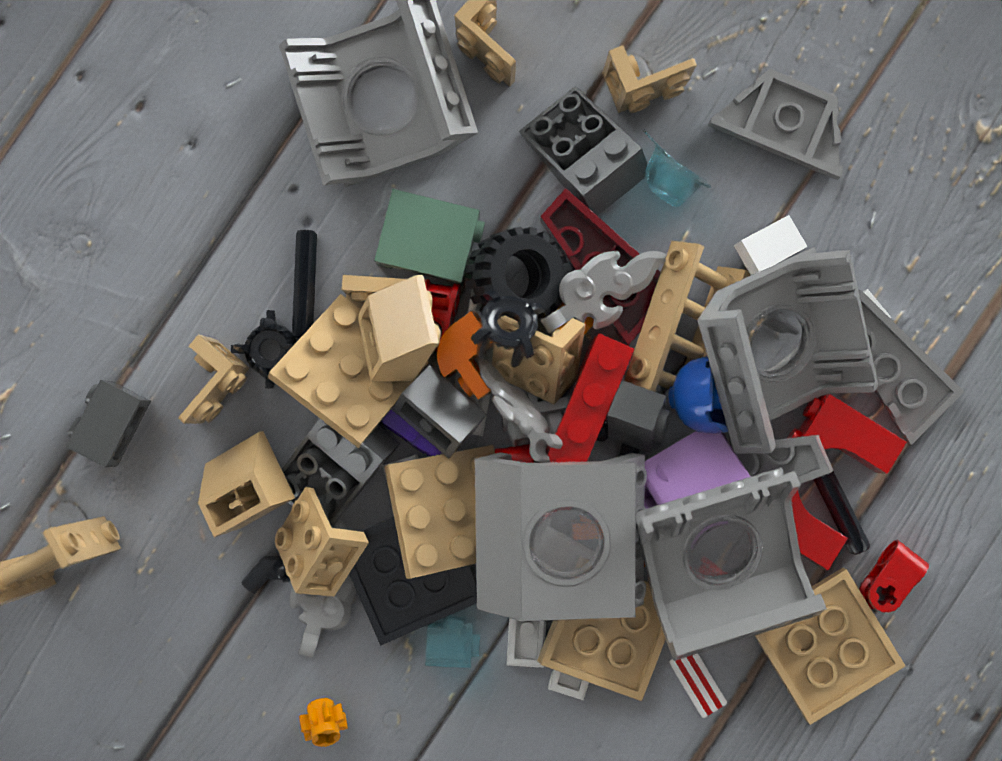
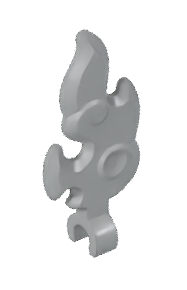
(601, 276)
(518, 408)
(323, 611)

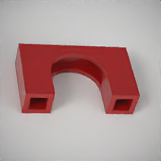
(591, 399)
(854, 435)

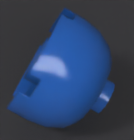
(697, 399)

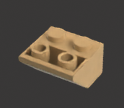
(398, 330)
(242, 486)

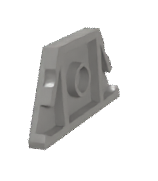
(787, 121)

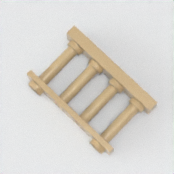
(665, 312)
(67, 546)

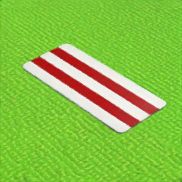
(698, 684)

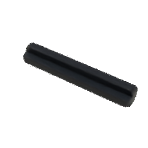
(304, 282)
(842, 513)

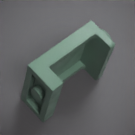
(428, 236)

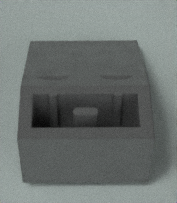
(586, 150)
(336, 466)

